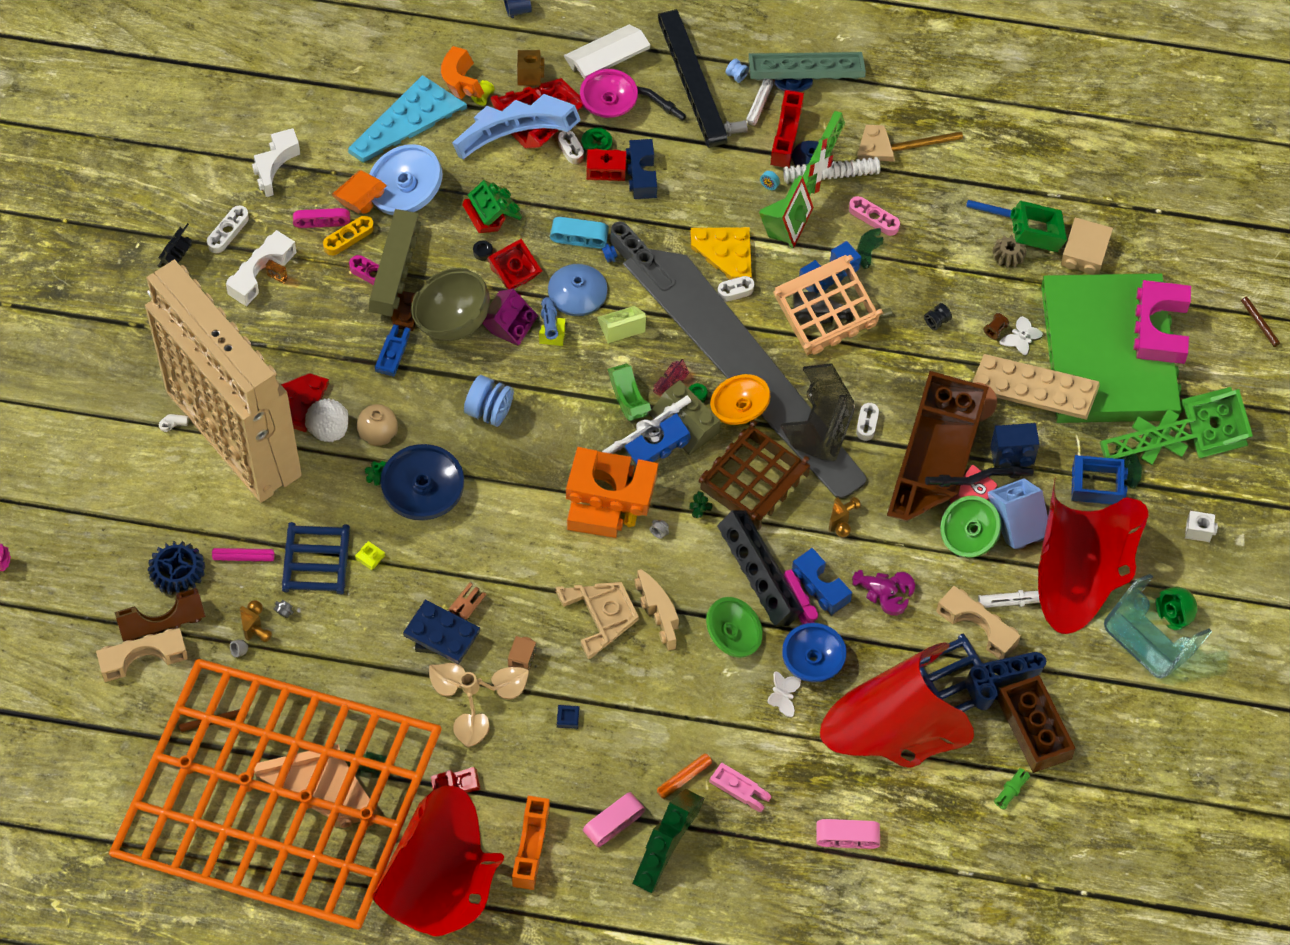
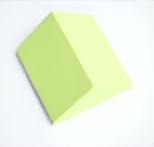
(622, 323)

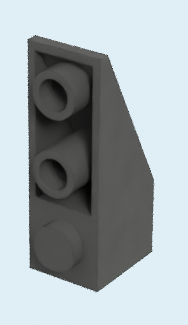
(819, 309)

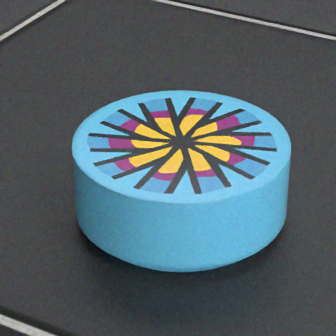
(770, 180)

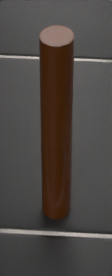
(1260, 321)
(195, 724)

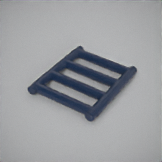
(340, 568)
(972, 658)

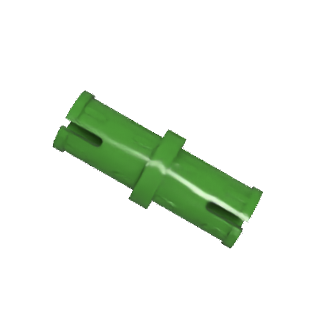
(1012, 788)

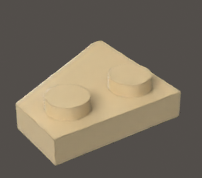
(875, 144)

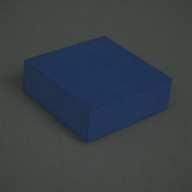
(568, 716)

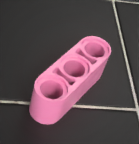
(614, 819)
(848, 834)

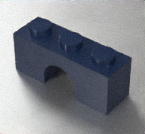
(640, 156)

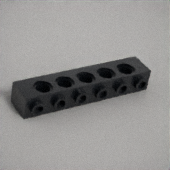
(760, 568)

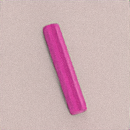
(242, 554)

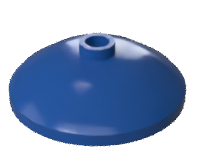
(818, 642)

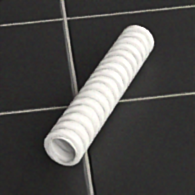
(837, 169)

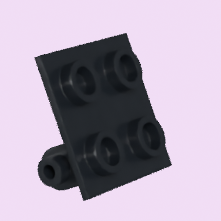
(176, 247)

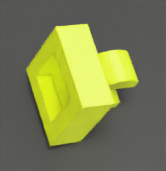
(370, 555)

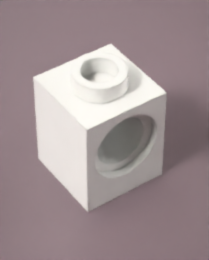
(1197, 533)

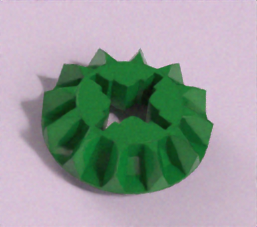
(599, 135)

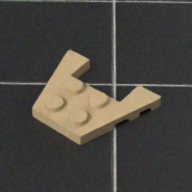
(609, 609)

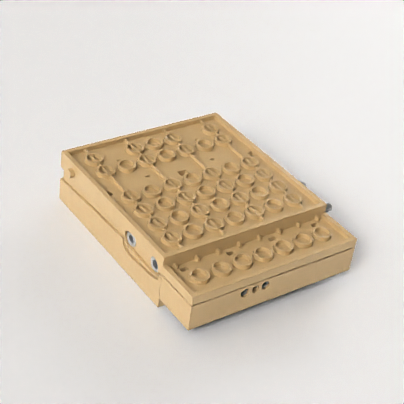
(221, 382)

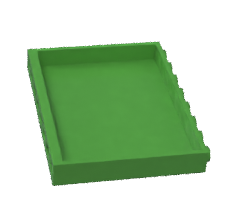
(1093, 338)

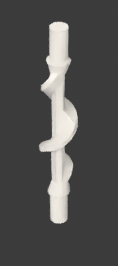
(644, 425)

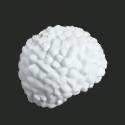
(327, 420)

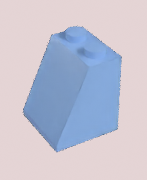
(1021, 512)

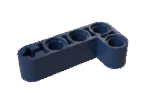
(1027, 666)

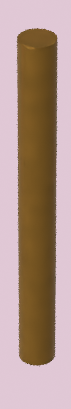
(927, 141)

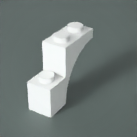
(283, 147)

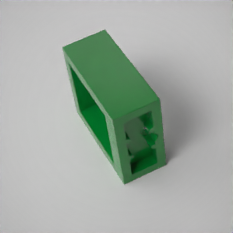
(1050, 240)

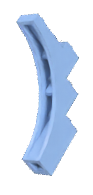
(518, 116)

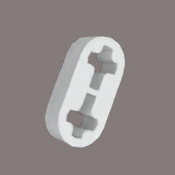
(567, 148)
(736, 289)
(866, 421)

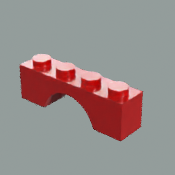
(787, 129)

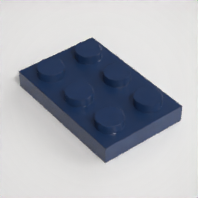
(441, 631)

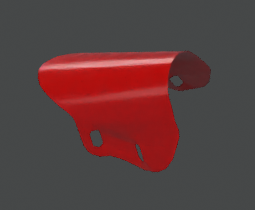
(1084, 557)
(896, 714)
(438, 867)

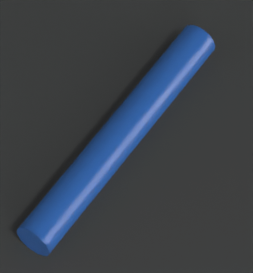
(988, 208)

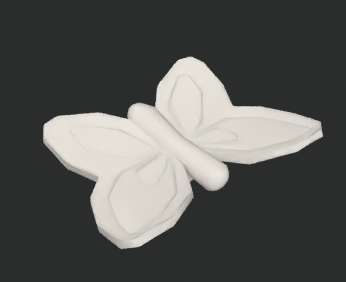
(1021, 336)
(782, 694)

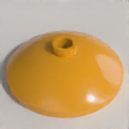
(740, 399)

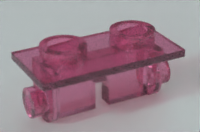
(674, 373)

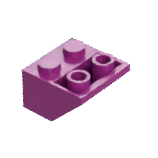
(509, 316)

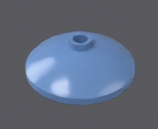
(581, 297)

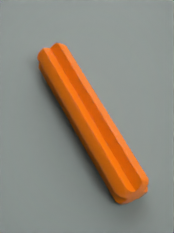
(684, 776)

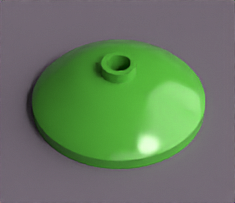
(960, 520)
(734, 627)

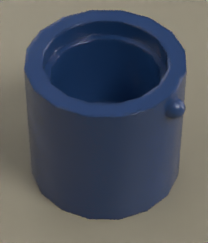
(517, 7)

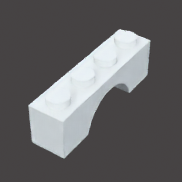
(243, 284)

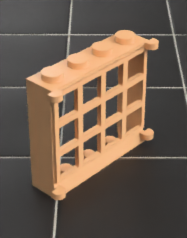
(814, 277)

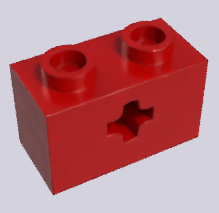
(606, 165)

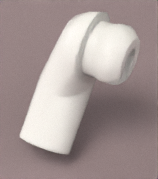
(173, 420)

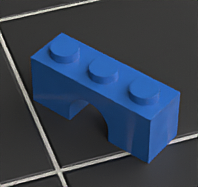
(839, 251)
(674, 436)
(830, 595)

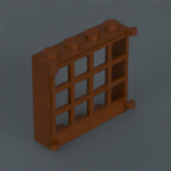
(779, 490)

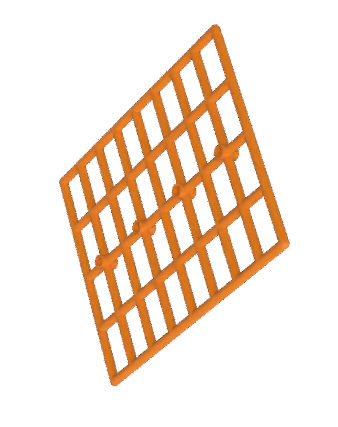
(305, 797)

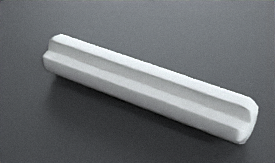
(759, 102)

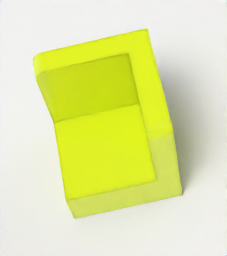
(559, 340)

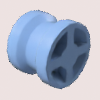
(737, 70)

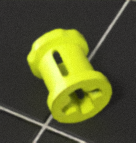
(488, 89)

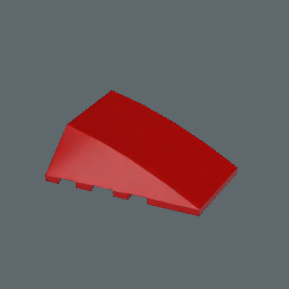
(557, 88)

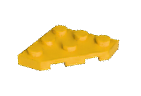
(724, 249)

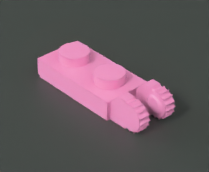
(739, 786)

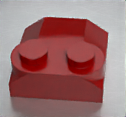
(514, 265)

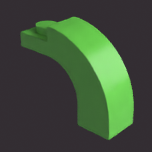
(627, 393)

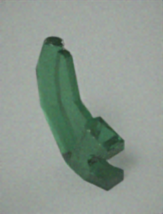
(867, 244)
(1134, 469)

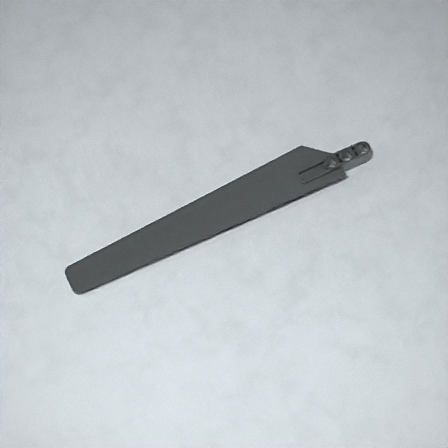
(723, 338)

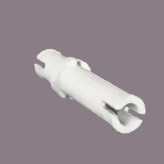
(987, 600)

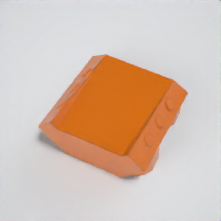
(359, 192)

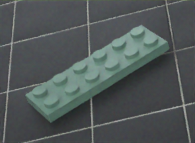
(806, 65)

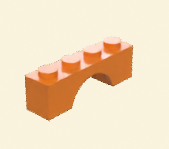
(531, 843)

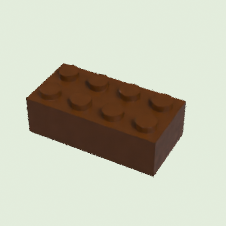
(1036, 724)

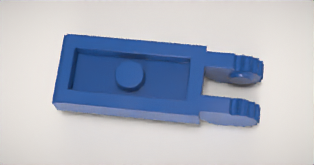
(392, 352)

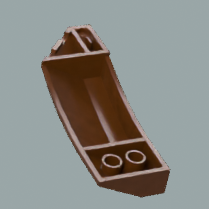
(937, 444)

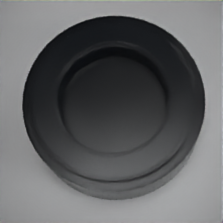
(482, 250)

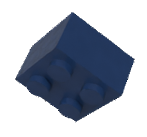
(1014, 445)

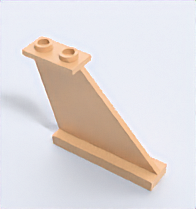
(327, 787)

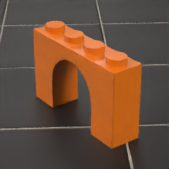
(632, 499)
(601, 520)

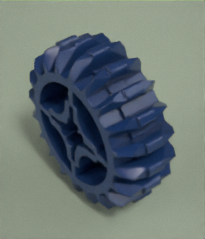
(169, 559)

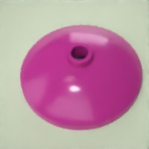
(611, 86)

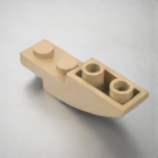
(658, 604)

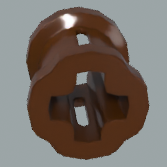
(996, 326)

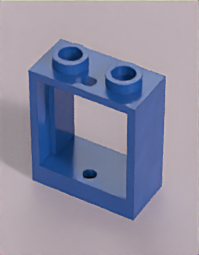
(1098, 464)

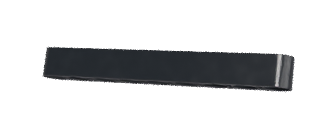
(692, 78)

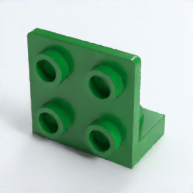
(493, 201)

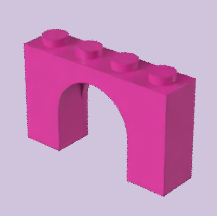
(1150, 342)

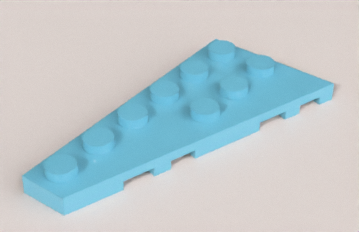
(410, 115)

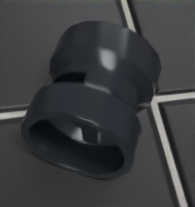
(939, 315)

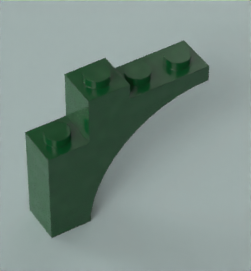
(665, 838)

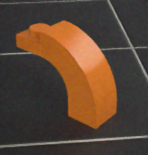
(453, 71)

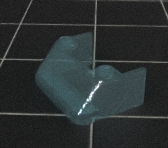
(1143, 639)

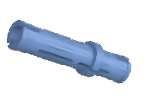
(549, 315)

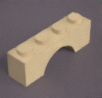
(958, 607)
(116, 659)

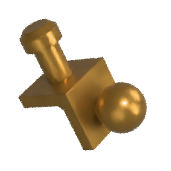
(840, 516)
(251, 621)

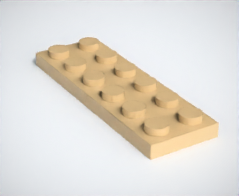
(1038, 386)

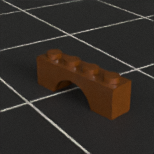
(185, 609)

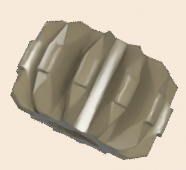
(1008, 251)

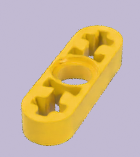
(344, 243)

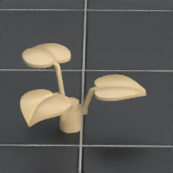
(450, 676)

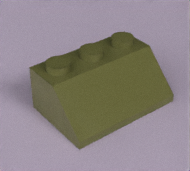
(696, 416)

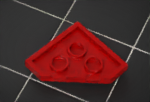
(302, 394)

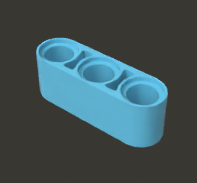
(579, 232)

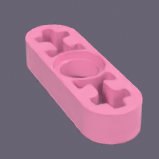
(870, 208)

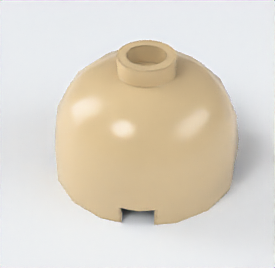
(377, 425)

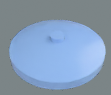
(410, 176)

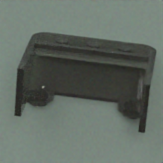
(829, 418)

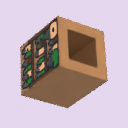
(522, 653)

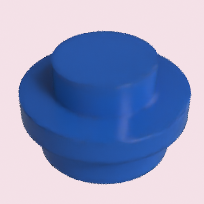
(610, 253)

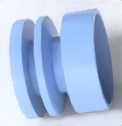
(488, 400)

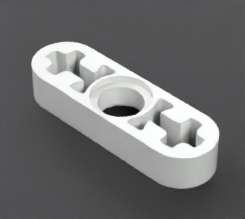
(226, 238)

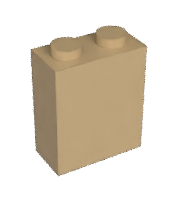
(1086, 246)

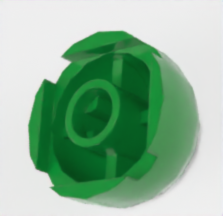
(1177, 607)

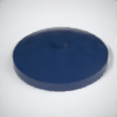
(422, 482)

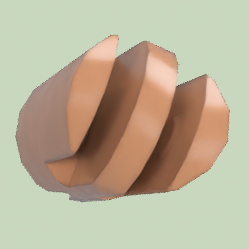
(464, 604)

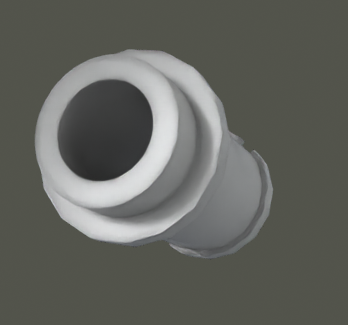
(735, 127)

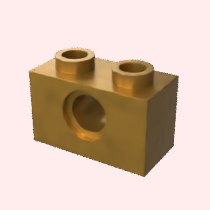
(530, 67)

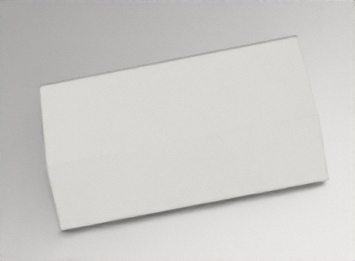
(608, 50)

